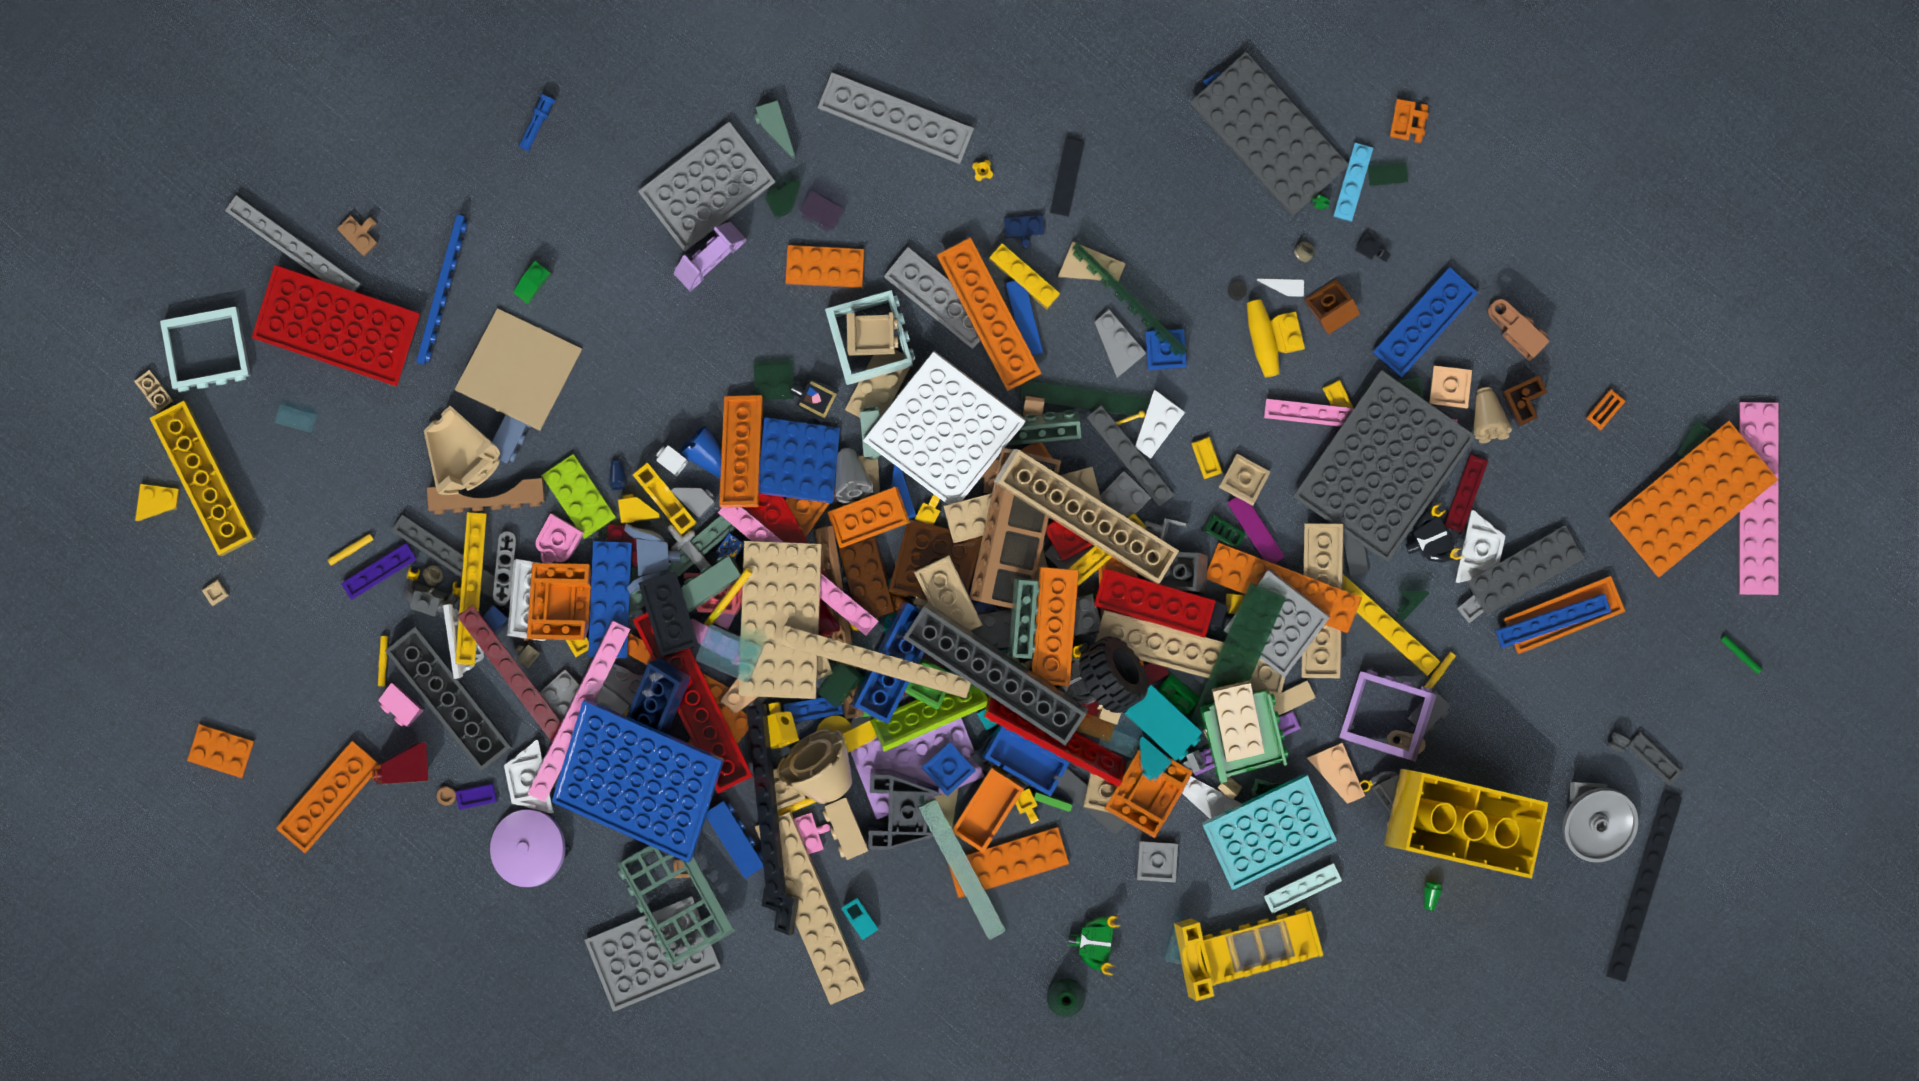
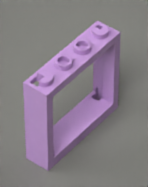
(1421, 724)

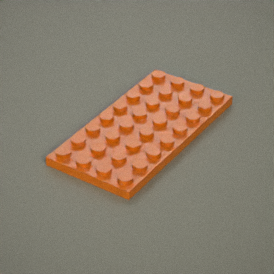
(1693, 499)

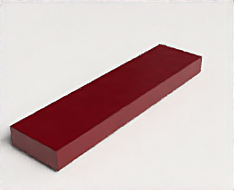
(1466, 493)

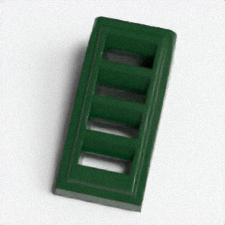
(1209, 523)

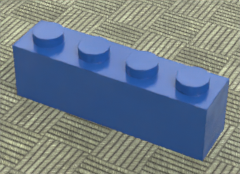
(734, 839)

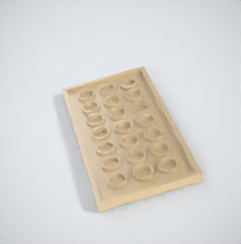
(777, 595)

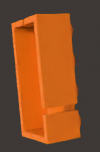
(988, 808)

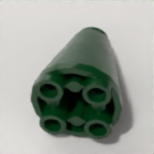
(1063, 988)

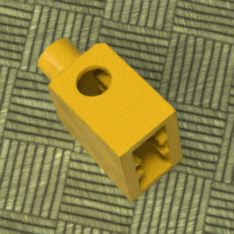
(781, 727)

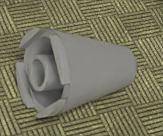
(851, 478)

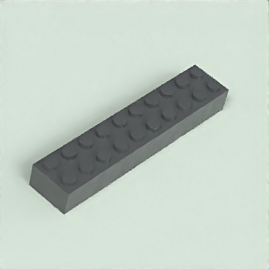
(996, 673)

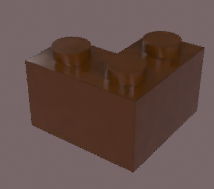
(1519, 399)

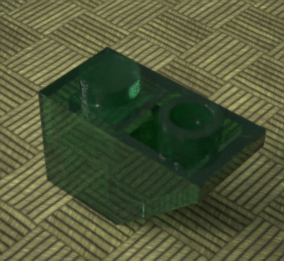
(783, 200)

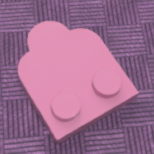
(557, 540)

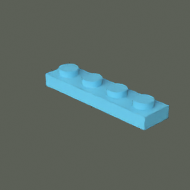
(1353, 182)

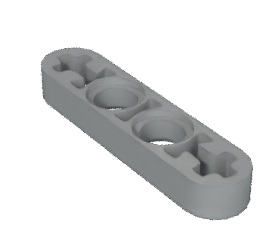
(504, 568)

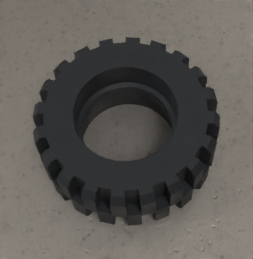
(1113, 674)

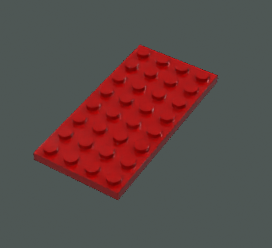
(336, 325)

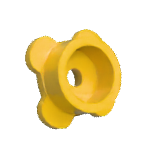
(982, 165)

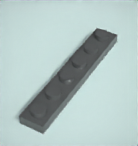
(1130, 456)

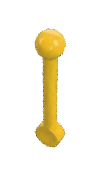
(1141, 414)

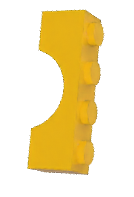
(1024, 276)
(664, 499)
(1189, 942)

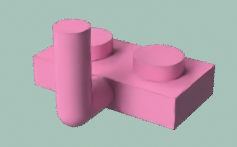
(810, 832)

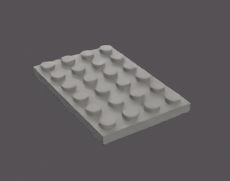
(706, 187)
(634, 964)

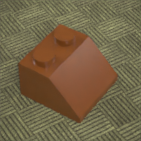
(1332, 306)

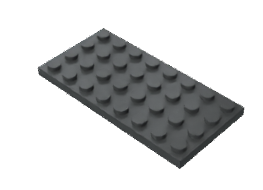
(1269, 134)

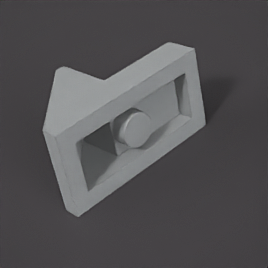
(1578, 789)

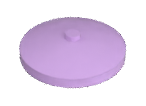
(527, 848)

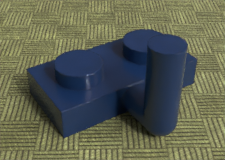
(1024, 227)

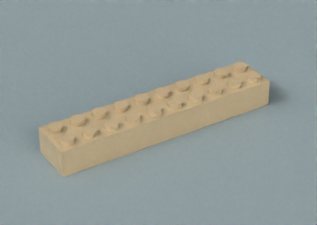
(1086, 516)

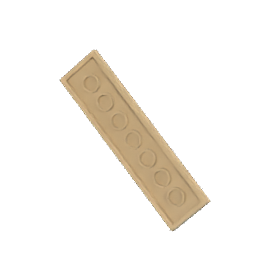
(969, 517)
(1324, 563)

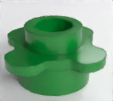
(1320, 202)

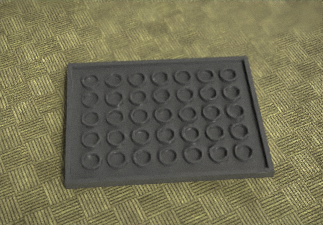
(1384, 466)

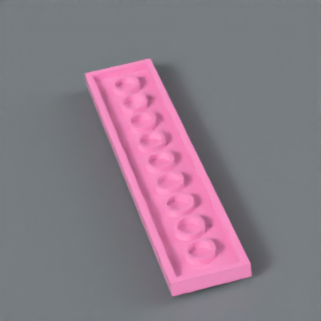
(1760, 518)

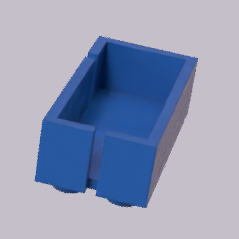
(1025, 760)

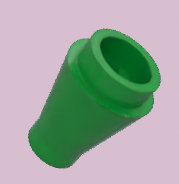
(1432, 892)

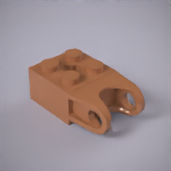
(1518, 329)

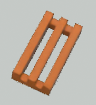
(1595, 421)

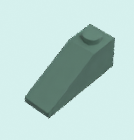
(774, 125)

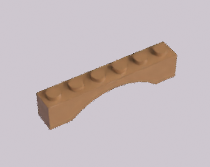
(526, 492)

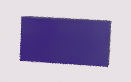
(476, 796)

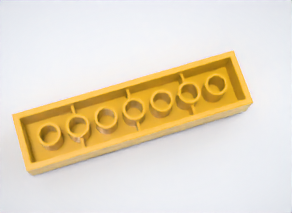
(202, 478)

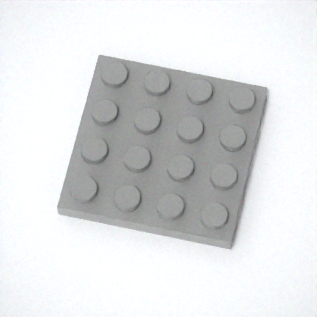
(1294, 628)

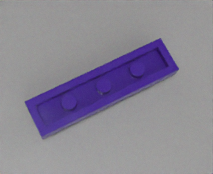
(379, 571)

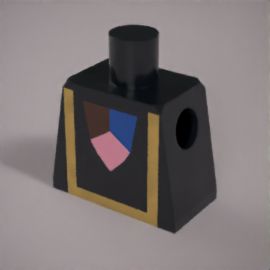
(814, 398)

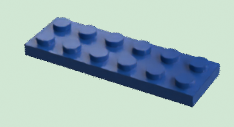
(1425, 322)
(609, 591)

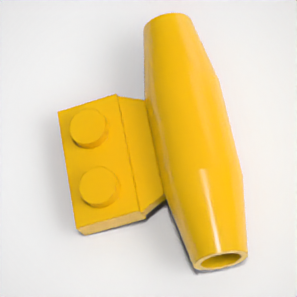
(1272, 336)

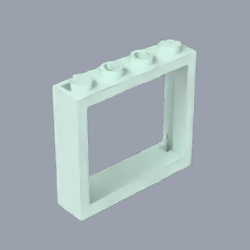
(862, 304)
(219, 379)

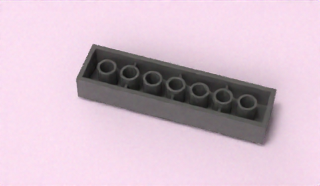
(448, 699)

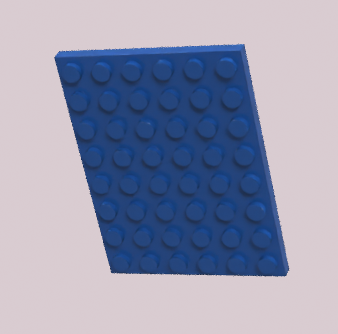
(637, 780)

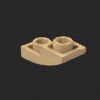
(153, 390)

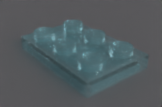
(729, 653)

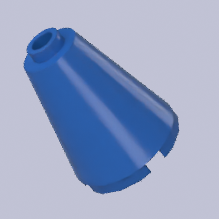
(704, 451)

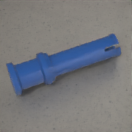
(540, 113)

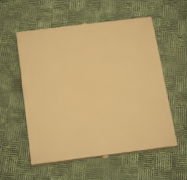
(518, 369)

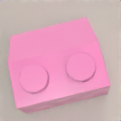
(400, 704)

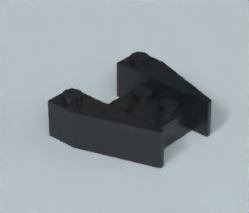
(905, 819)

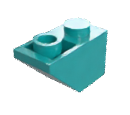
(859, 918)

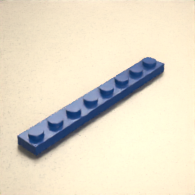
(444, 282)

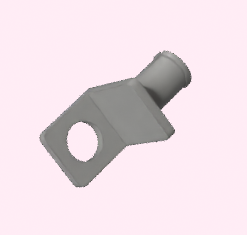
(1161, 530)

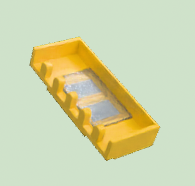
(1260, 946)

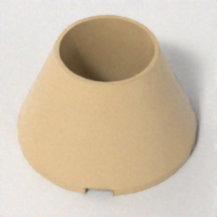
(818, 767)

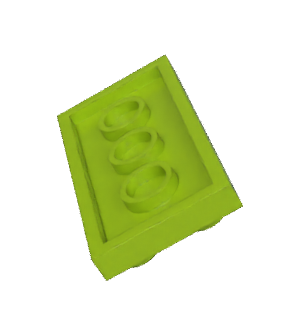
(578, 496)

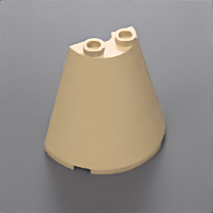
(459, 453)

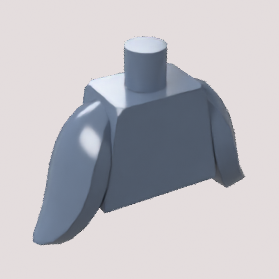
(652, 555)

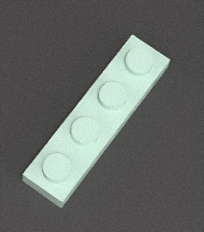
(1302, 888)

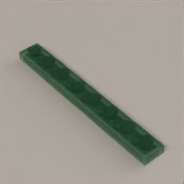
(1134, 307)

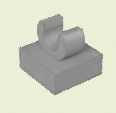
(1194, 761)

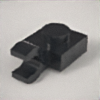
(1370, 247)

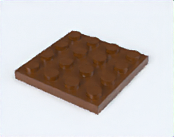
(925, 545)

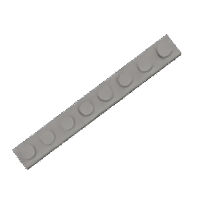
(290, 244)

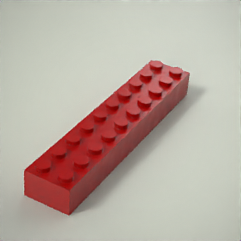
(701, 712)

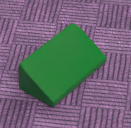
(1178, 694)

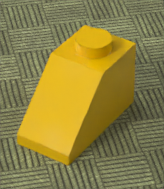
(635, 510)

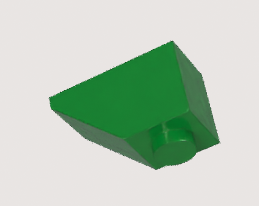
(532, 282)

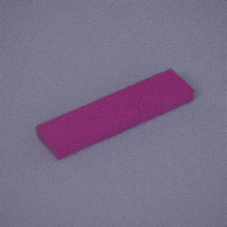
(1256, 530)

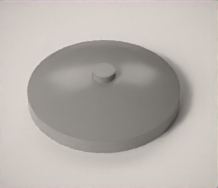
(1600, 825)

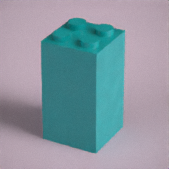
(1164, 724)

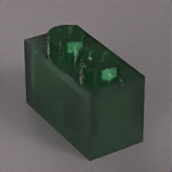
(840, 684)

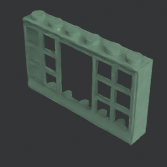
(704, 890)

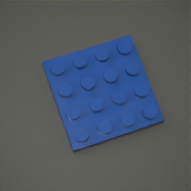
(798, 460)

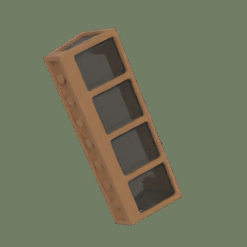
(1009, 541)

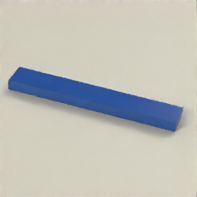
(1552, 621)

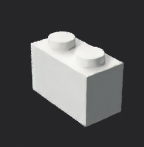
(671, 460)

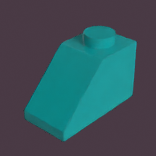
(1152, 761)

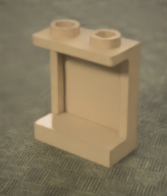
(871, 334)

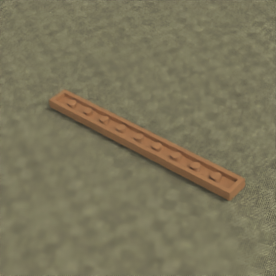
(831, 567)

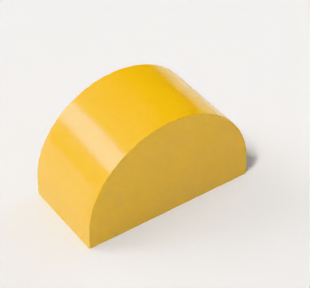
(1465, 823)

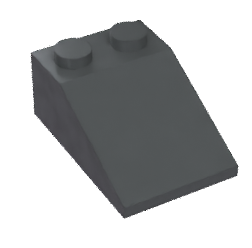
(1187, 573)

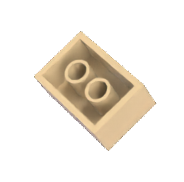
(845, 829)

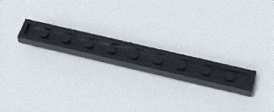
(766, 801)
(1644, 887)

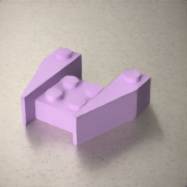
(727, 241)

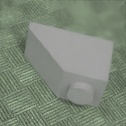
(695, 499)

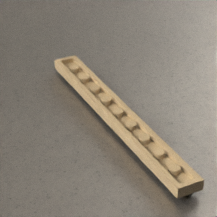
(875, 661)

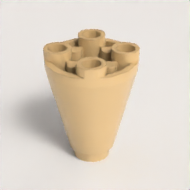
(1490, 418)

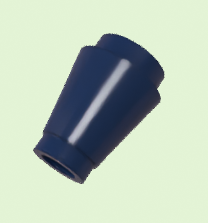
(617, 476)

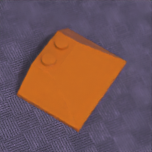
(559, 601)
(1148, 802)

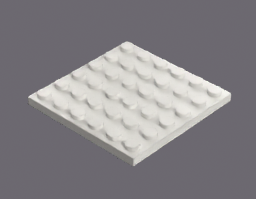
(944, 429)

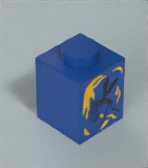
(730, 547)

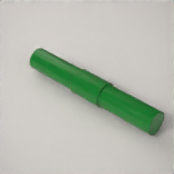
(1741, 654)

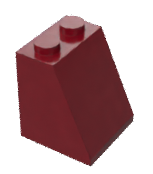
(403, 767)

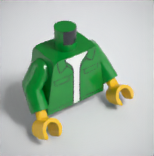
(1095, 942)

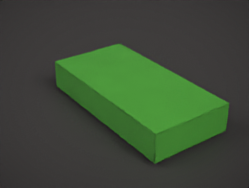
(1053, 801)

